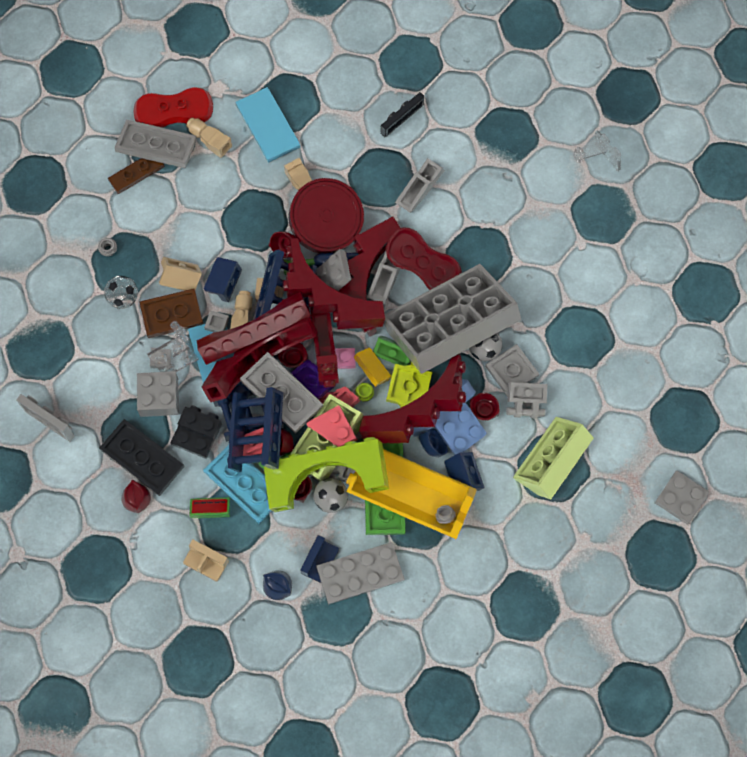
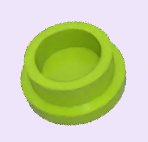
(364, 392)

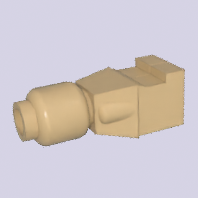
(210, 136)
(297, 173)
(243, 305)

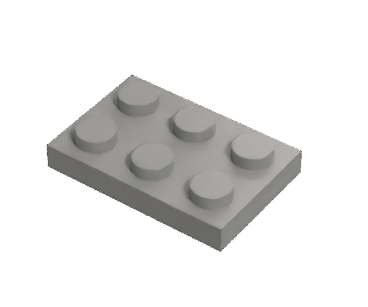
(46, 417)

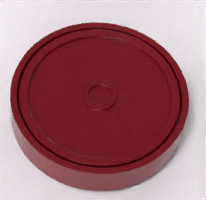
(326, 215)

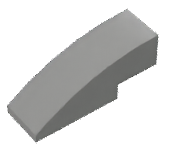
(419, 185)
(383, 280)

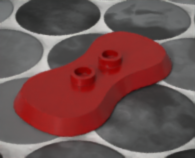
(178, 108)

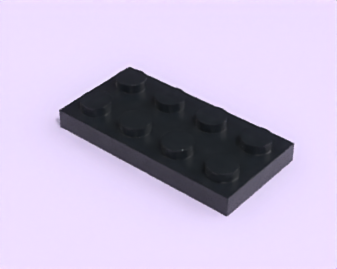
(141, 457)

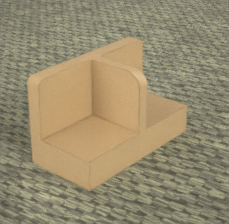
(179, 274)
(205, 560)

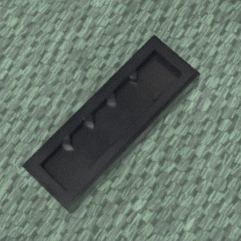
(406, 110)

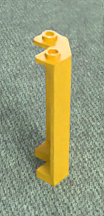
(417, 494)

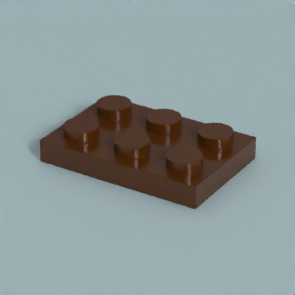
(163, 310)

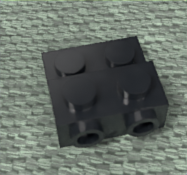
(196, 431)

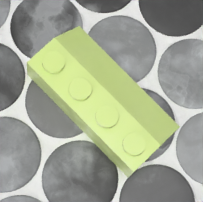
(312, 440)
(553, 457)

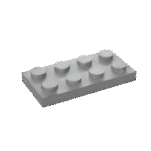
(155, 143)
(298, 402)
(360, 573)

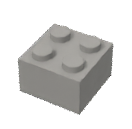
(157, 394)

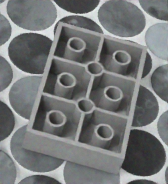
(451, 318)

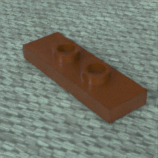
(133, 174)

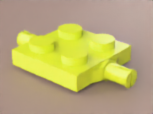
(407, 384)

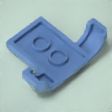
(458, 428)

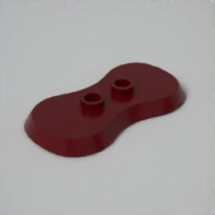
(410, 252)

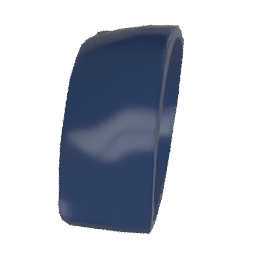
(433, 443)
(277, 585)

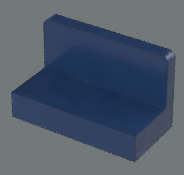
(223, 278)
(464, 469)
(320, 553)

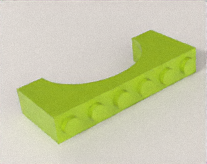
(363, 457)

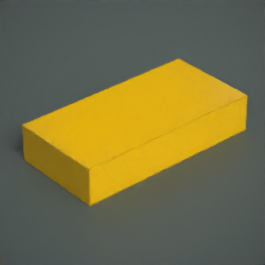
(372, 367)

